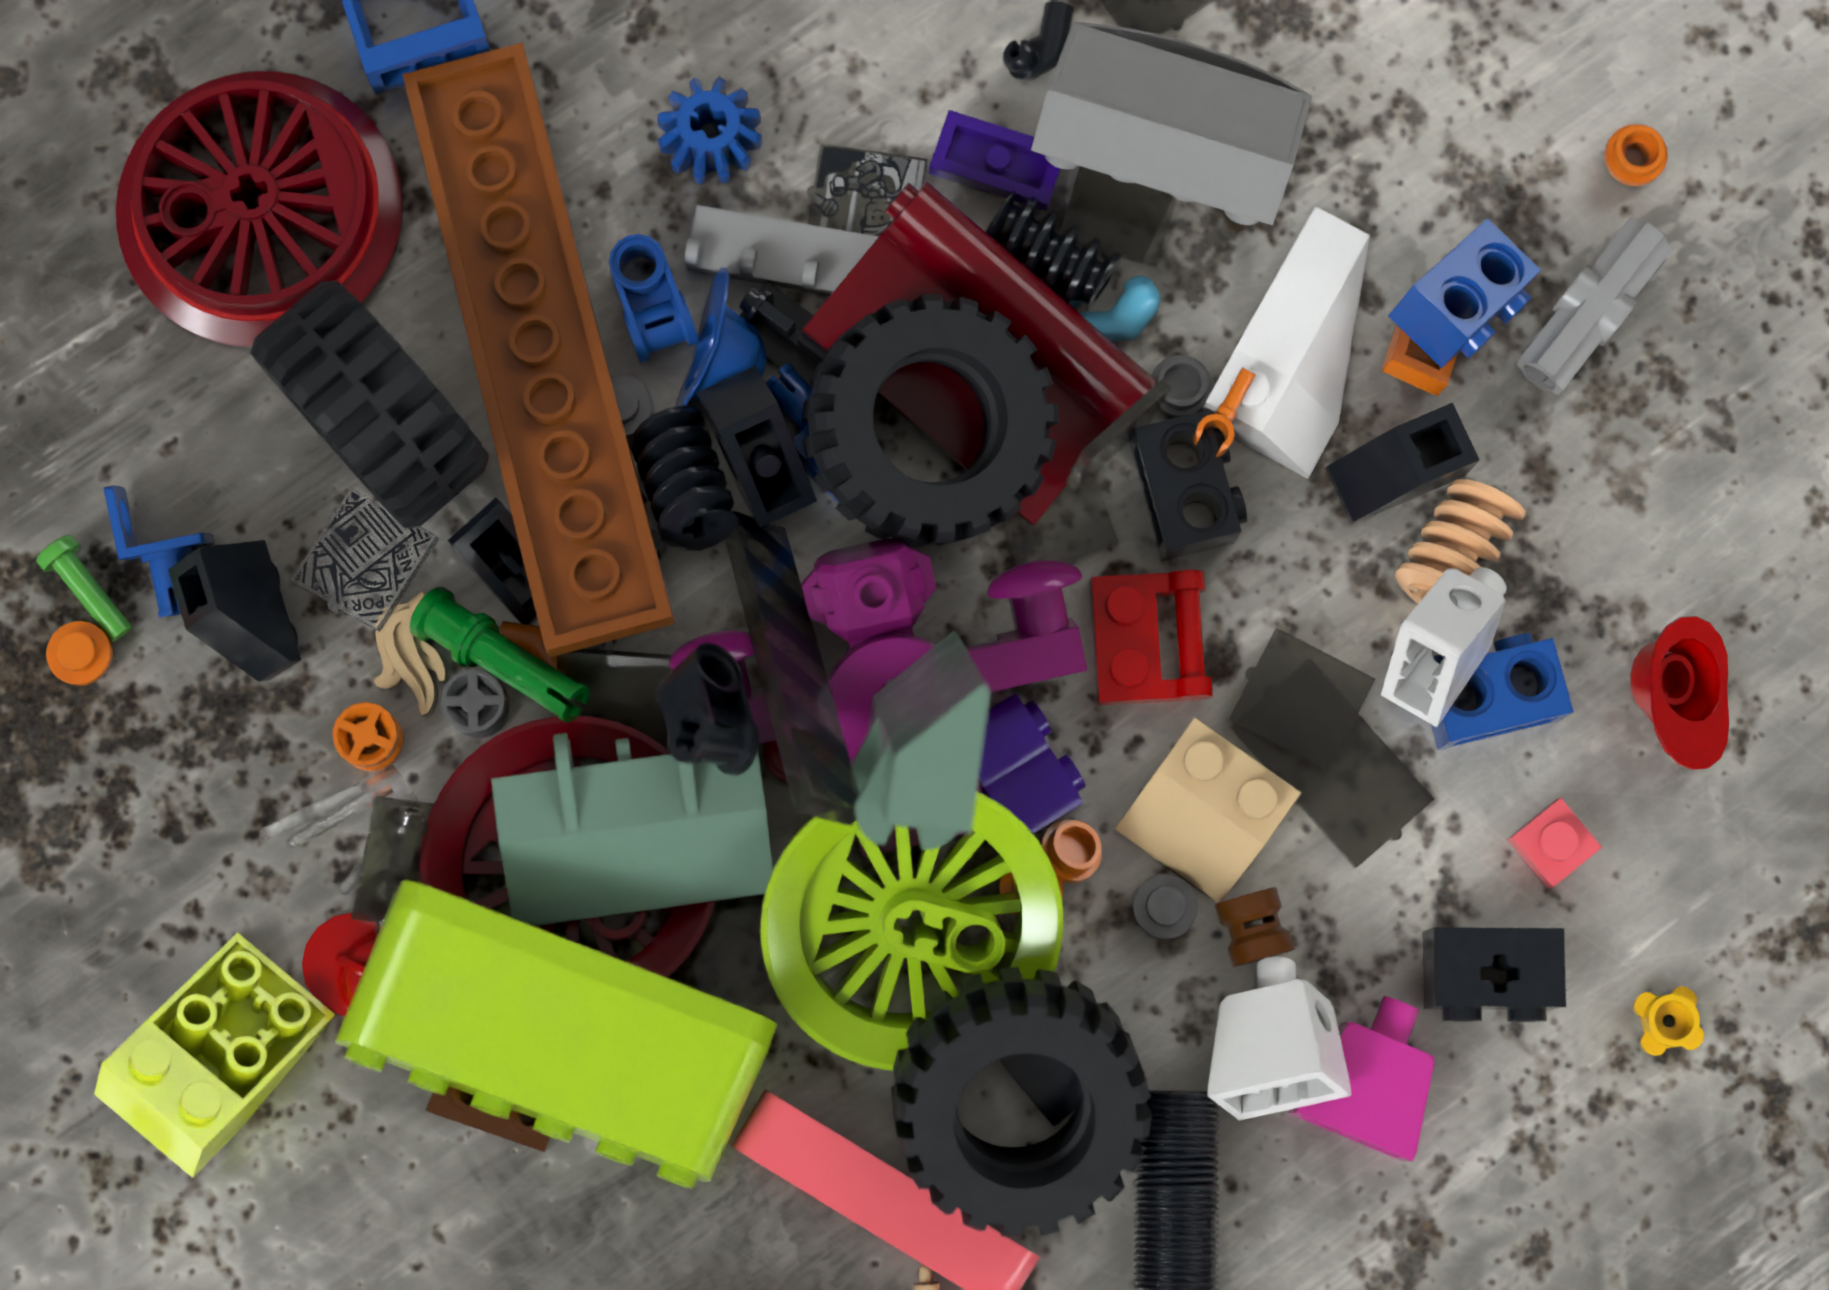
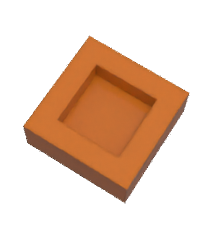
(1412, 365)

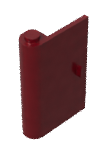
(943, 252)

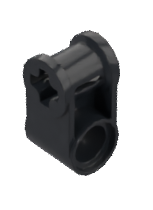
(709, 711)

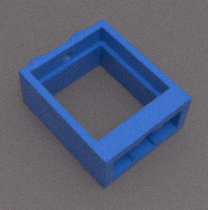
(420, 50)

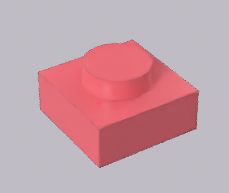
(1554, 843)

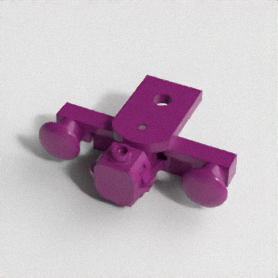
(874, 599)

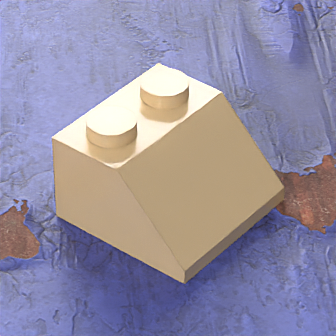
(1207, 811)

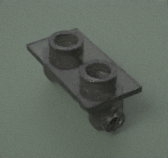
(389, 855)

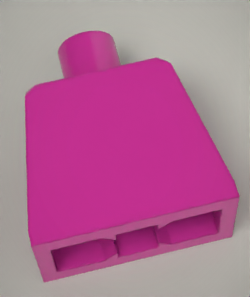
(1386, 1084)

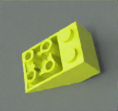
(211, 1054)

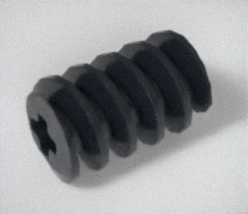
(1053, 254)
(683, 479)

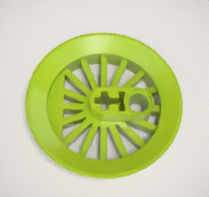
(807, 886)

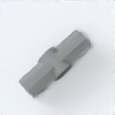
(1594, 306)

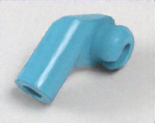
(1131, 311)

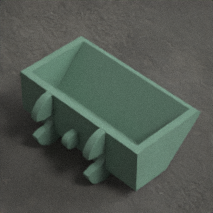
(924, 748)
(629, 836)

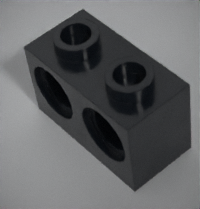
(1171, 487)

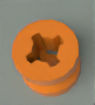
(357, 730)

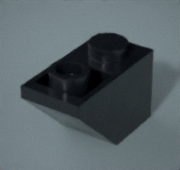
(1403, 464)
(236, 606)

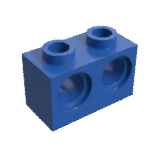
(1465, 293)
(1498, 704)

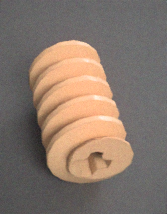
(1458, 535)

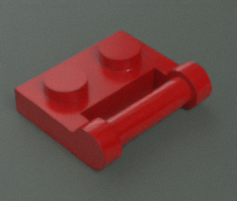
(1129, 638)

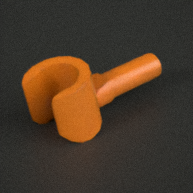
(1227, 411)

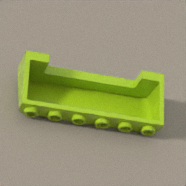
(554, 1034)

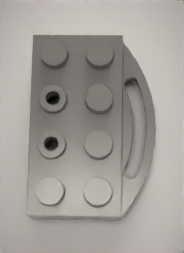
(1173, 119)

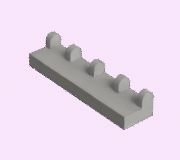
(773, 250)

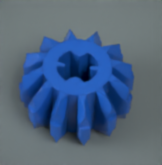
(728, 118)

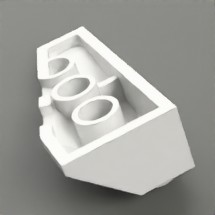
(1299, 347)

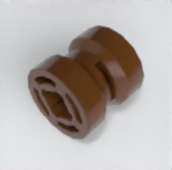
(1258, 941)

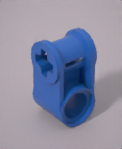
(654, 307)

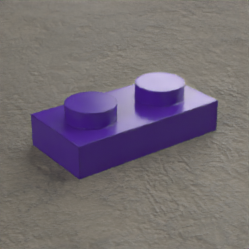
(992, 160)

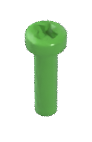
(62, 558)

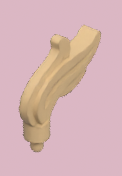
(409, 658)

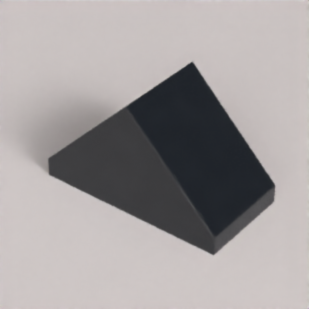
(493, 554)

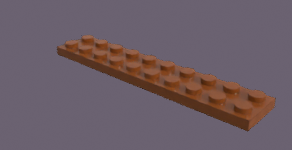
(537, 352)

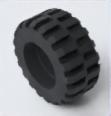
(370, 403)
(1011, 405)
(1037, 1180)

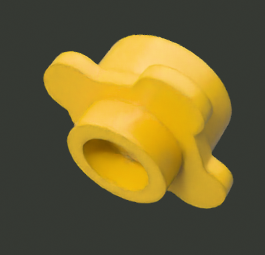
(1686, 1027)

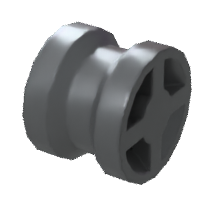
(464, 692)

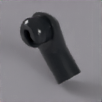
(1043, 51)

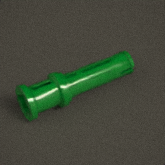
(477, 641)

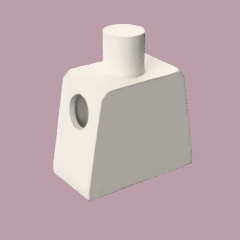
(1455, 621)
(1276, 1046)

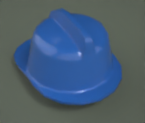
(725, 345)

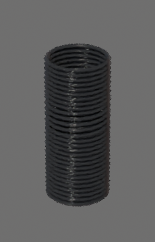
(1178, 1194)

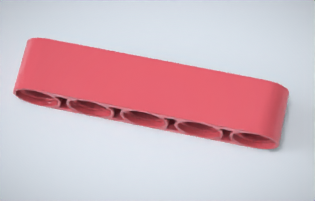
(879, 1198)

